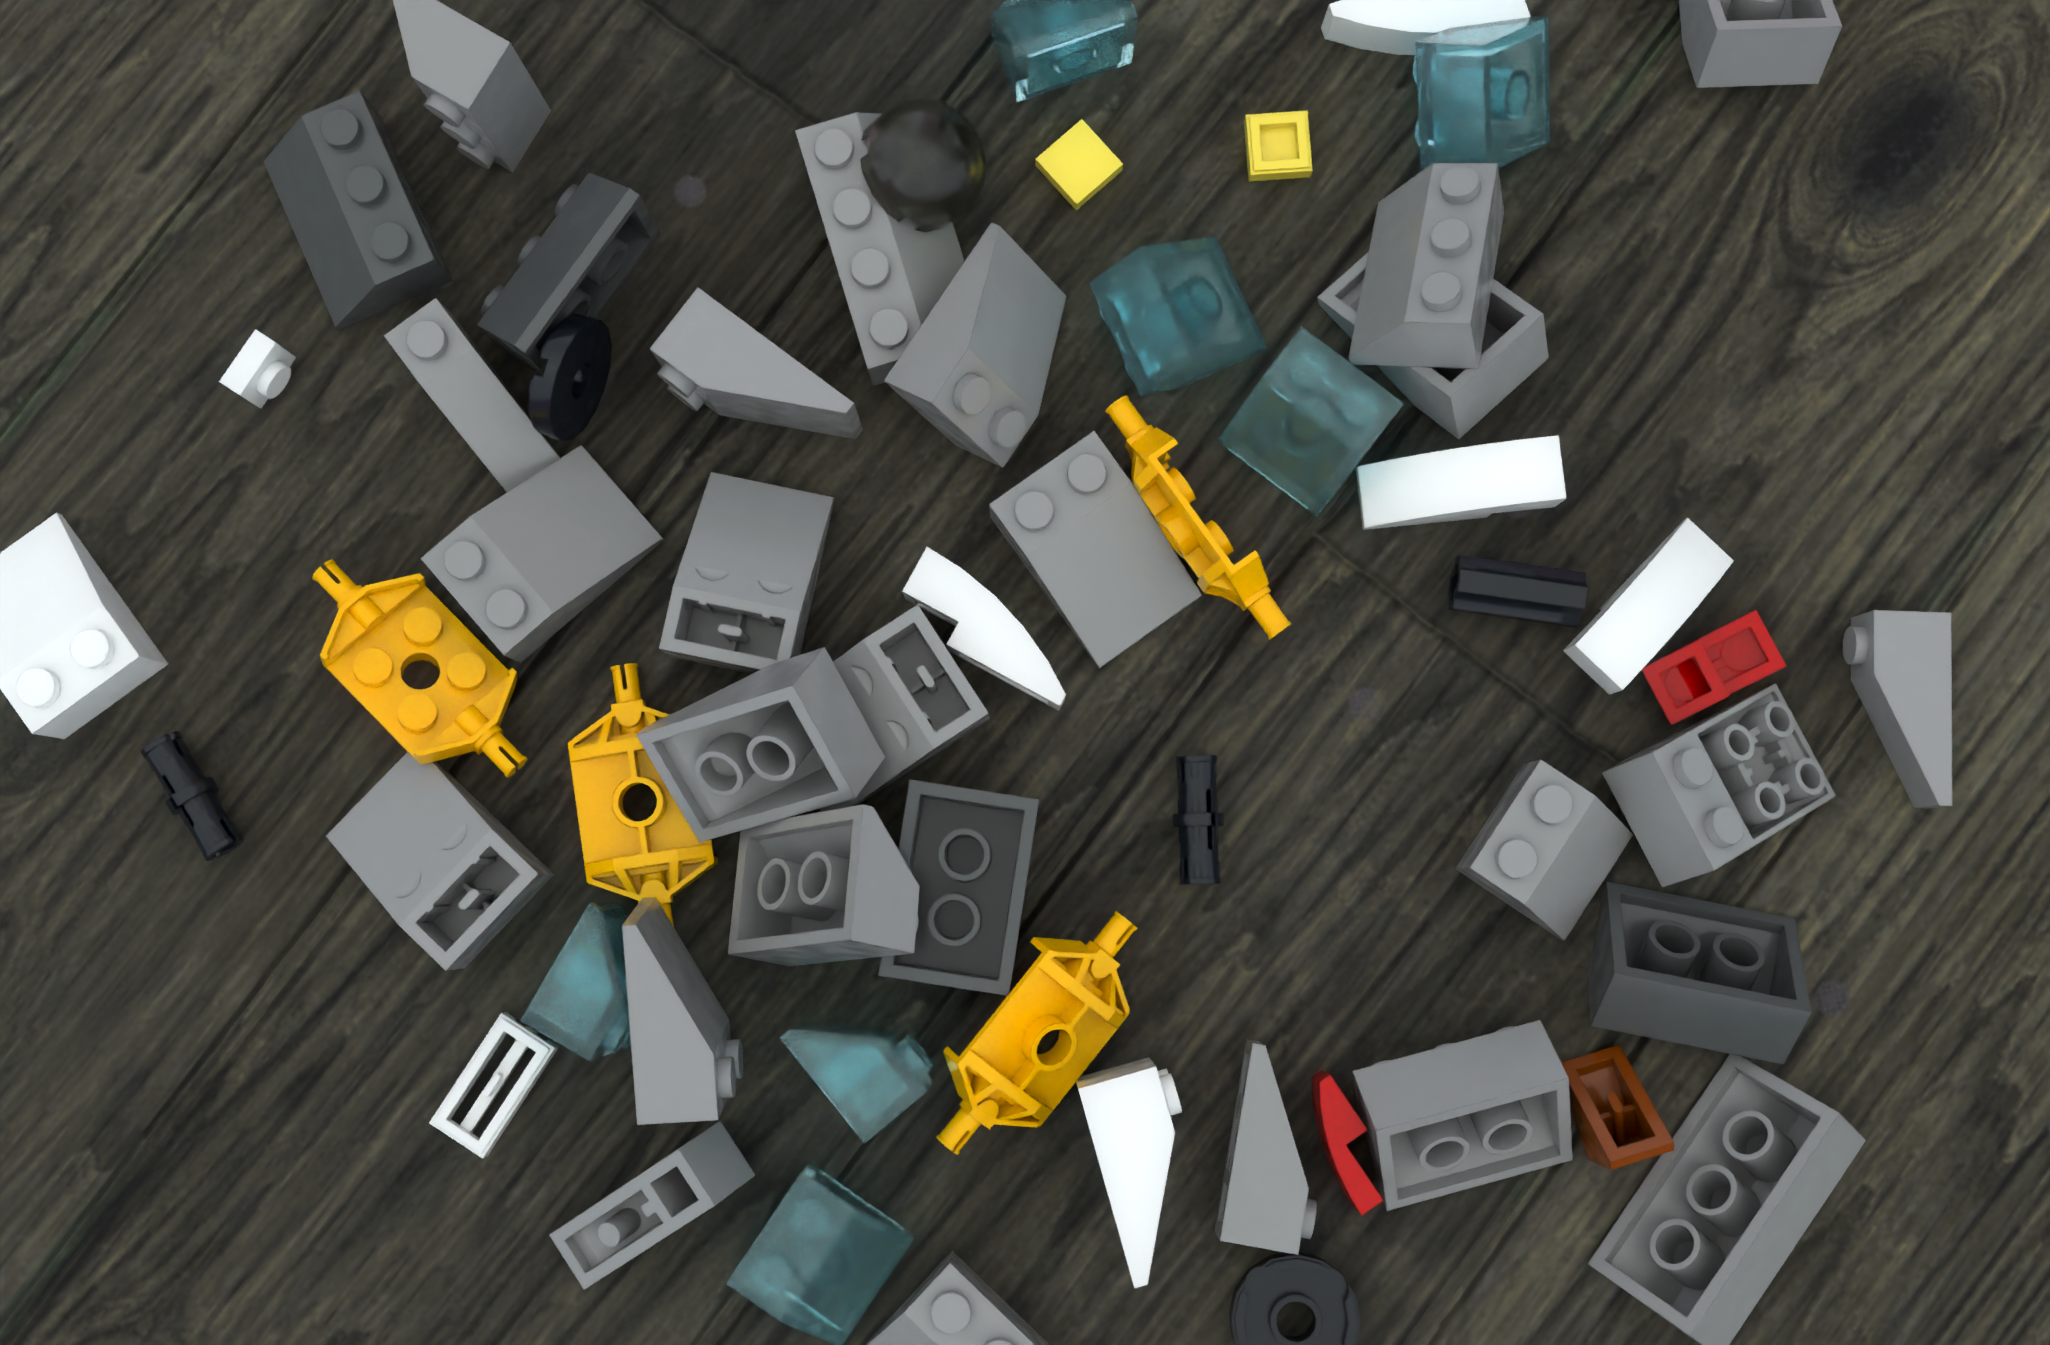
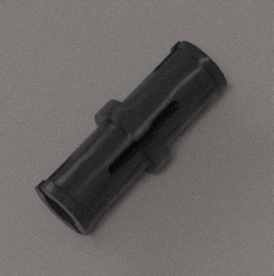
(192, 795)
(1198, 819)

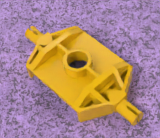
(1201, 545)
(403, 622)
(623, 854)
(1064, 989)

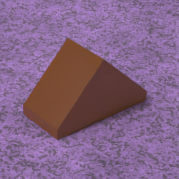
(1614, 1110)

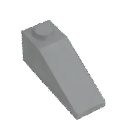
(471, 394)
(1906, 688)
(1263, 1179)
(652, 1205)

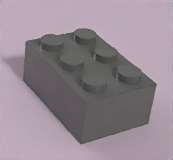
(972, 876)

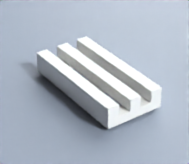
(525, 1038)

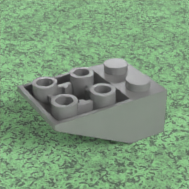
(747, 575)
(908, 696)
(1719, 786)
(438, 861)

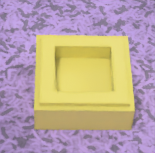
(1278, 146)
(1079, 164)

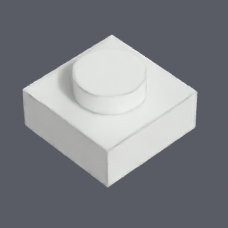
(259, 370)

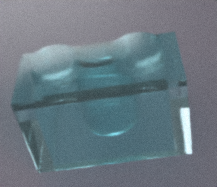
(1061, 41)
(1483, 92)
(1176, 314)
(1309, 421)
(586, 989)
(862, 1071)
(820, 1258)

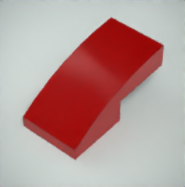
(1713, 667)
(1337, 1127)

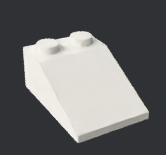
(65, 633)
(1133, 1141)

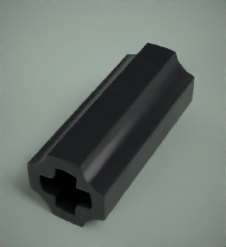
(1517, 591)

